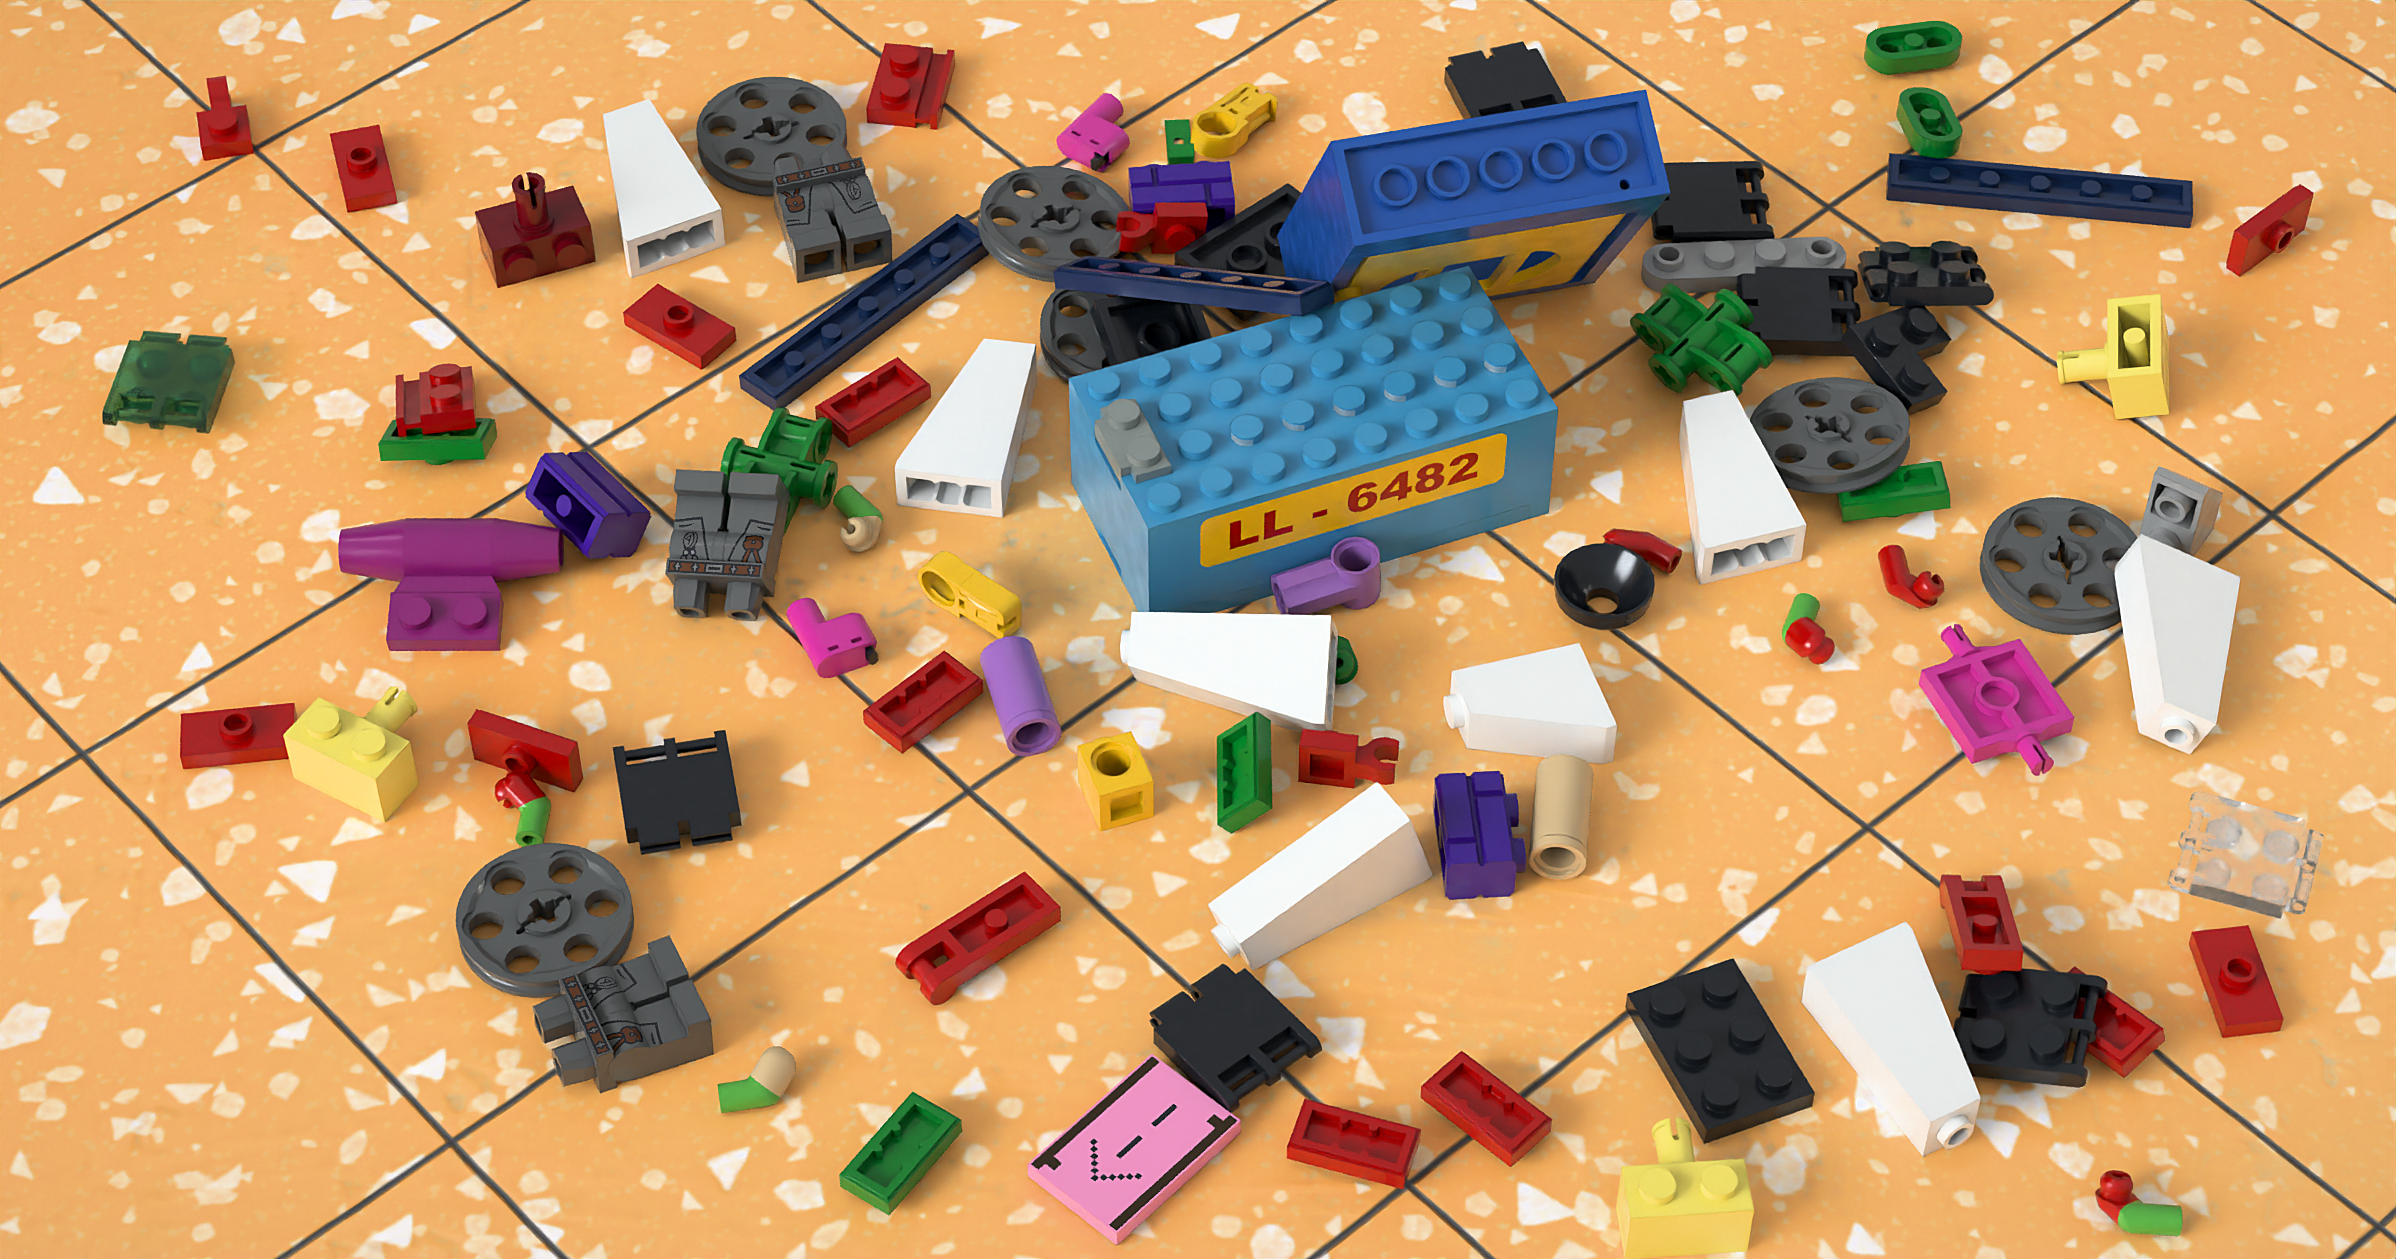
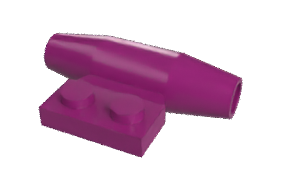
(449, 575)

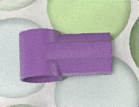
(1344, 578)

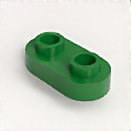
(1912, 47)
(1929, 122)

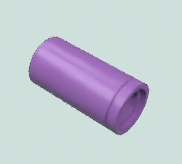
(1020, 696)

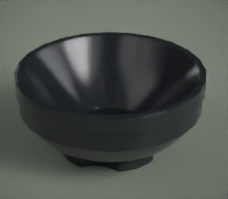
(1608, 573)

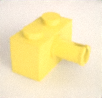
(2132, 358)
(355, 755)
(1683, 1202)

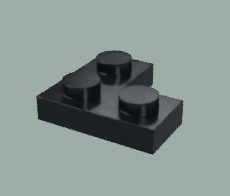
(1893, 351)

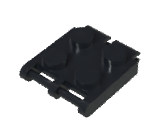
(1503, 83)
(1712, 203)
(1924, 275)
(1800, 308)
(678, 793)
(2024, 1022)
(1230, 1035)

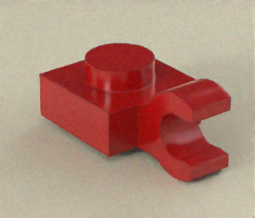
(224, 128)
(1167, 229)
(1338, 760)

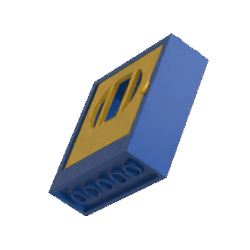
(1513, 195)

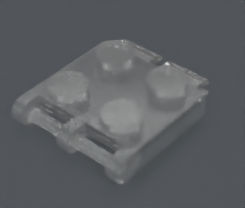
(2247, 856)

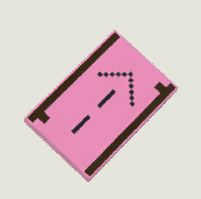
(1134, 1149)

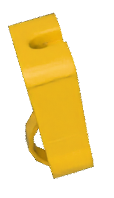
(1235, 118)
(970, 593)

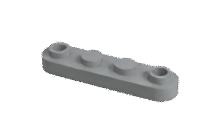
(1716, 264)

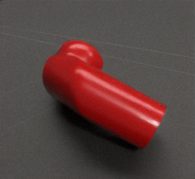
(1648, 546)

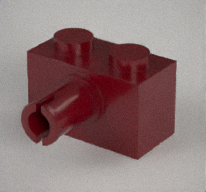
(535, 233)

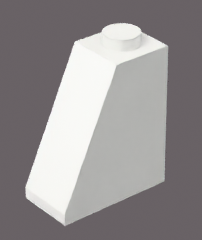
(1533, 706)

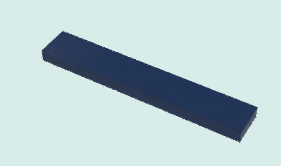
(2039, 190)
(1194, 285)
(864, 314)

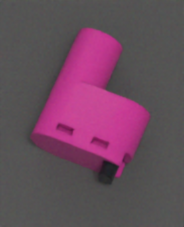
(1094, 136)
(833, 644)

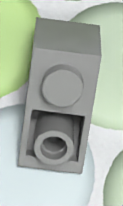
(2180, 511)

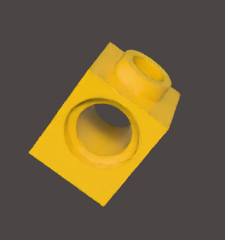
(1115, 781)

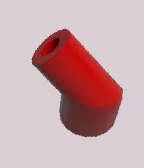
(1899, 582)

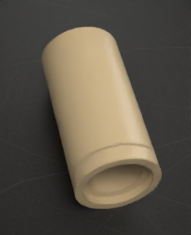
(1561, 817)

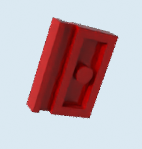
(910, 86)
(437, 401)

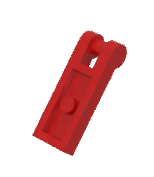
(1981, 924)
(978, 937)

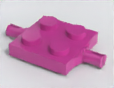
(1996, 700)

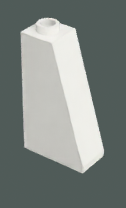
(658, 193)
(973, 436)
(1734, 495)
(2176, 639)
(1240, 662)
(1322, 880)
(1896, 1036)

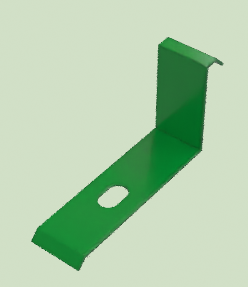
(1183, 152)

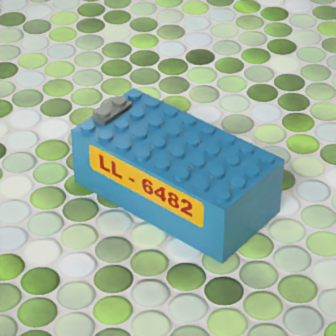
(1280, 439)

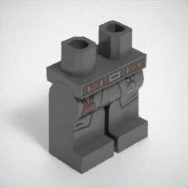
(829, 212)
(726, 541)
(626, 1020)

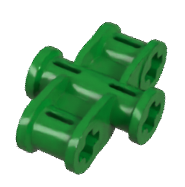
(1701, 340)
(795, 452)

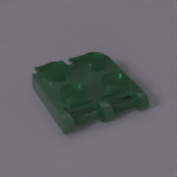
(170, 381)

